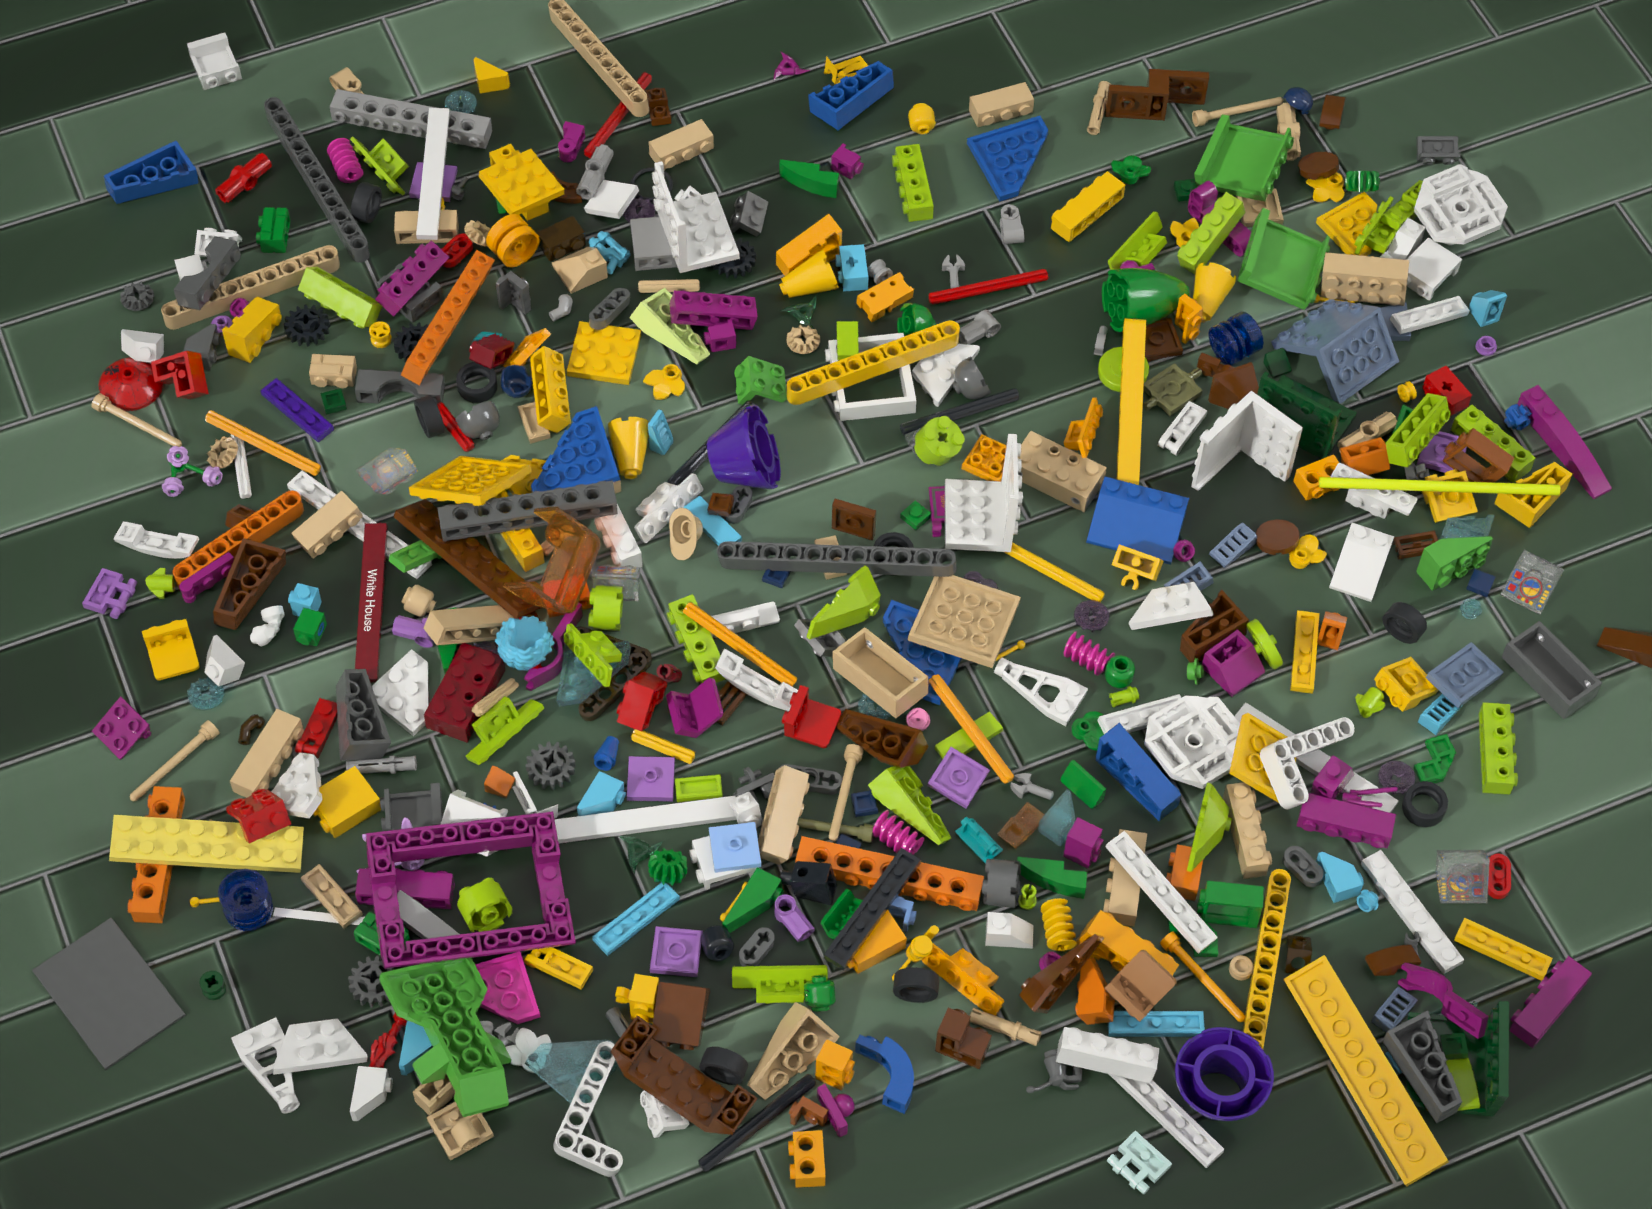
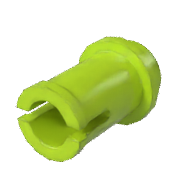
(1125, 696)
(1027, 899)

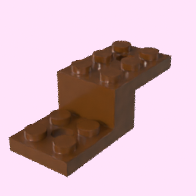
(1161, 88)

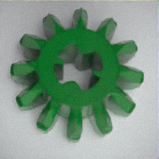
(1362, 181)
(667, 866)

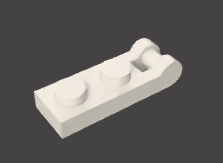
(1182, 427)

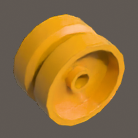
(512, 240)

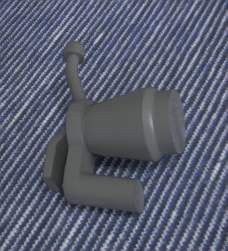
(1057, 1074)

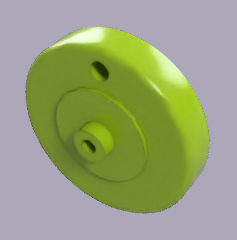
(1110, 368)
(1264, 644)

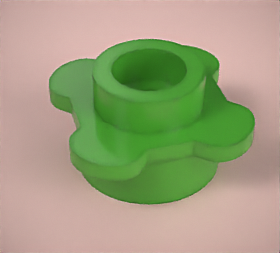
(1195, 671)

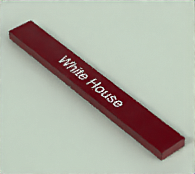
(371, 599)

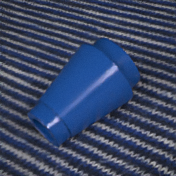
(606, 755)

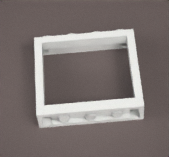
(878, 407)

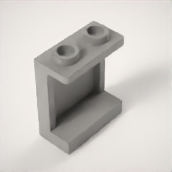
(650, 244)

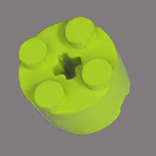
(938, 441)
(607, 607)
(484, 905)

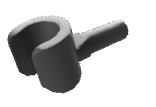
(458, 192)
(1407, 941)

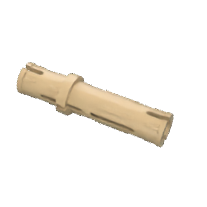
(1098, 109)
(1006, 1027)

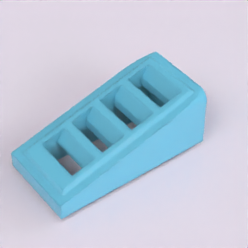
(659, 433)
(1431, 723)

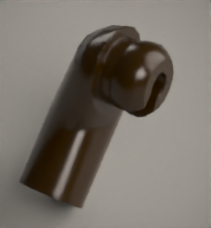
(247, 727)

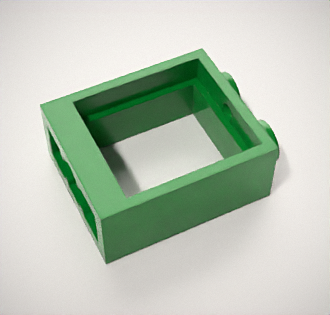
(1231, 904)

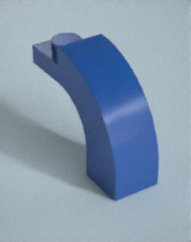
(896, 1061)

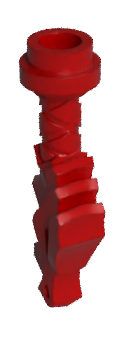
(384, 1046)

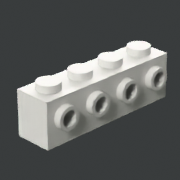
(619, 539)
(1107, 1054)

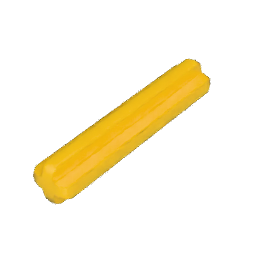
(663, 746)

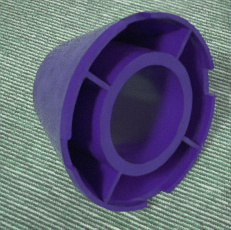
(745, 451)
(1227, 1053)

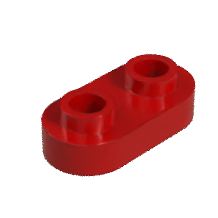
(455, 251)
(1499, 878)

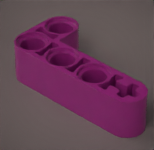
(1202, 202)

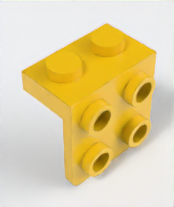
(171, 649)

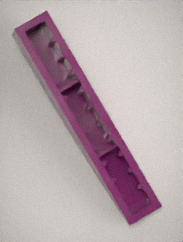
(1564, 441)

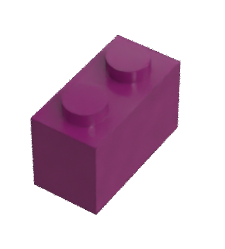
(1083, 843)

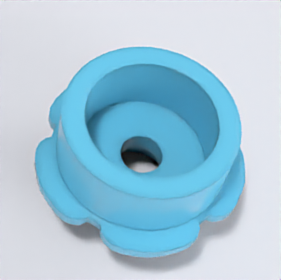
(1367, 901)

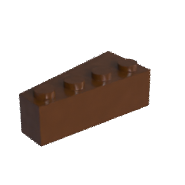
(247, 580)

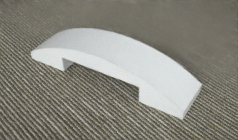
(155, 543)
(753, 683)

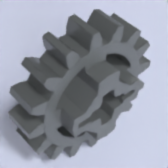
(544, 759)
(364, 978)

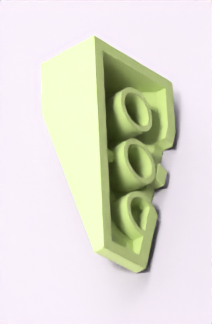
(655, 320)

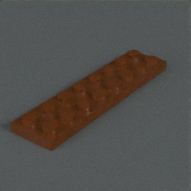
(466, 556)

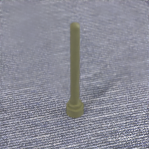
(863, 832)

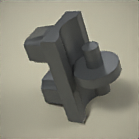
(764, 783)

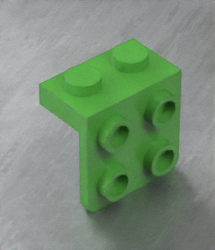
(760, 379)

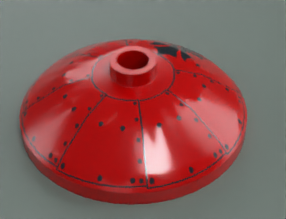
(130, 391)

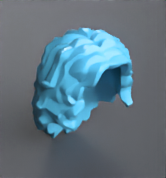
(524, 642)

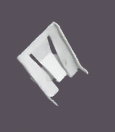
(528, 806)

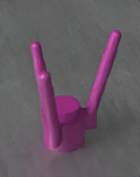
(1353, 797)

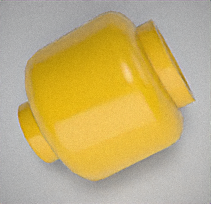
(921, 118)

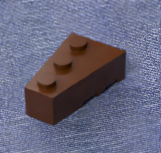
(1211, 630)

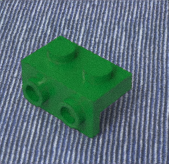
(840, 913)

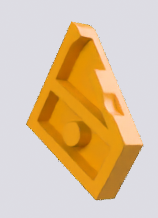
(527, 347)

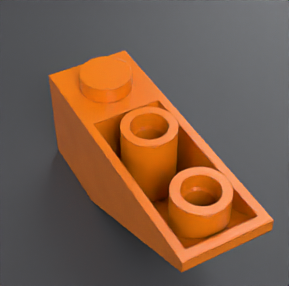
(1094, 1001)

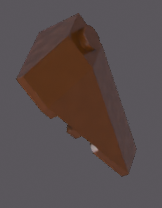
(1628, 644)
(884, 739)
(1048, 984)

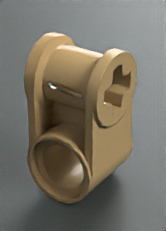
(346, 81)

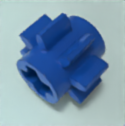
(1517, 417)

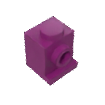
(846, 162)
(721, 337)

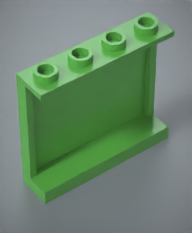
(1243, 160)
(1283, 262)

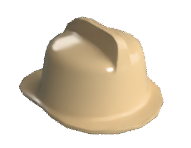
(684, 533)

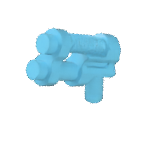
(615, 253)

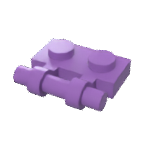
(103, 591)

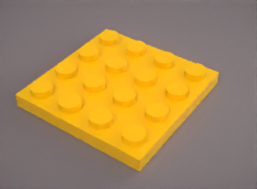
(470, 480)

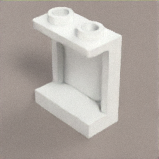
(214, 61)
(1430, 267)
(465, 809)
(702, 855)

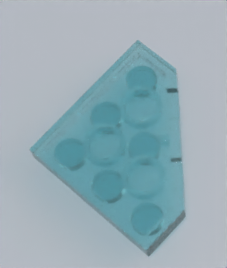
(578, 681)
(565, 1064)

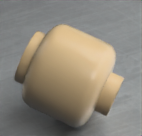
(418, 600)

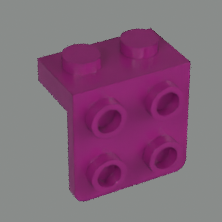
(695, 711)

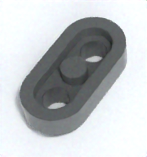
(1305, 866)

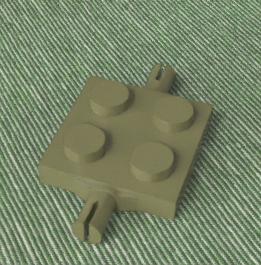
(1172, 389)

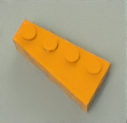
(1121, 943)

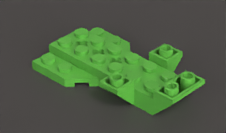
(445, 1003)

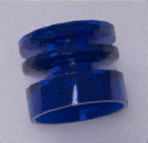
(1236, 338)
(245, 899)

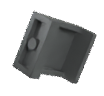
(421, 302)
(420, 807)

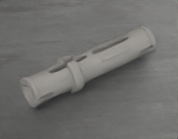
(384, 765)

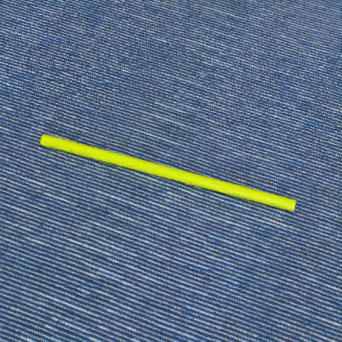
(1439, 486)

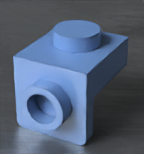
(903, 909)

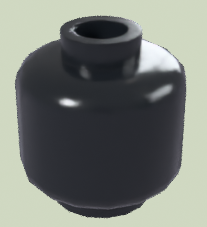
(717, 943)

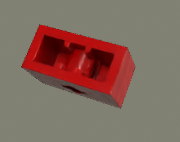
(1446, 384)

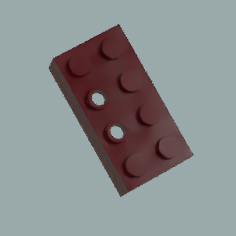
(449, 709)

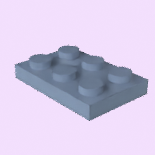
(1464, 675)

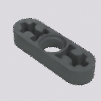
(610, 301)
(826, 776)

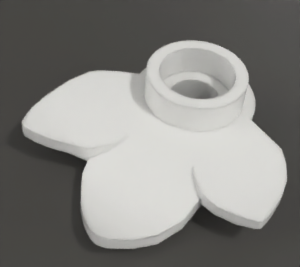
(525, 1046)

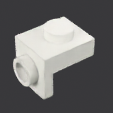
(746, 809)

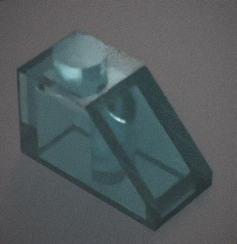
(1058, 819)

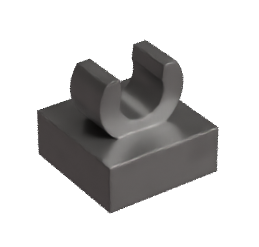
(1416, 472)

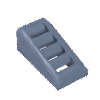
(1243, 535)
(1199, 569)
(1385, 1023)

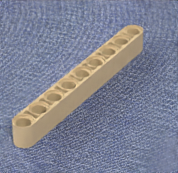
(599, 57)
(254, 284)

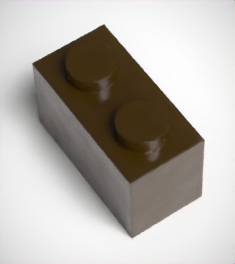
(561, 238)

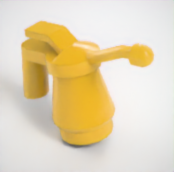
(920, 947)

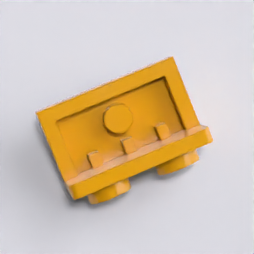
(1188, 317)

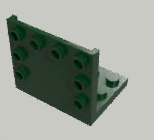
(1320, 416)
(1487, 1058)

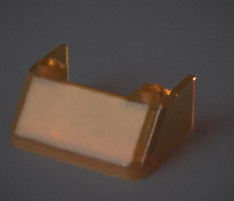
(568, 566)

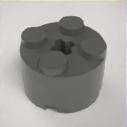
(1002, 883)

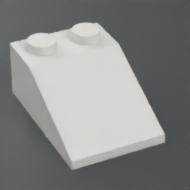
(1361, 562)

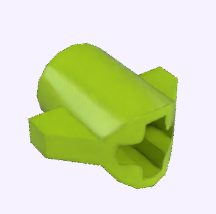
(160, 583)
(1370, 702)

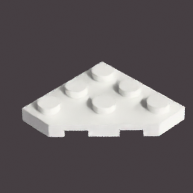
(405, 692)
(300, 786)

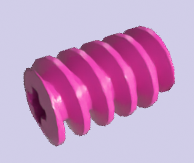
(344, 160)
(1086, 654)
(894, 835)

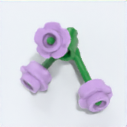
(178, 461)

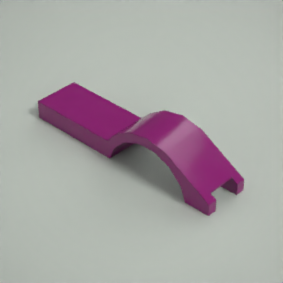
(540, 676)
(1454, 1006)

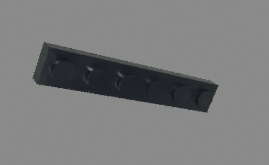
(872, 909)

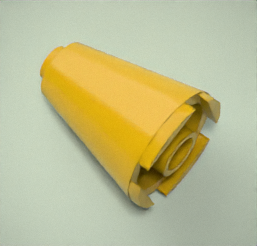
(810, 277)
(1211, 287)
(629, 444)

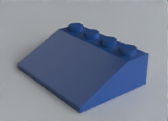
(1137, 519)

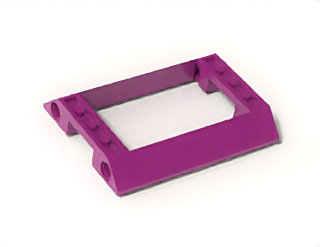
(458, 839)

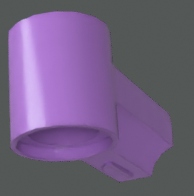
(413, 630)
(793, 919)

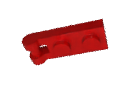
(318, 728)

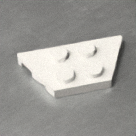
(937, 371)
(1171, 605)
(317, 1046)

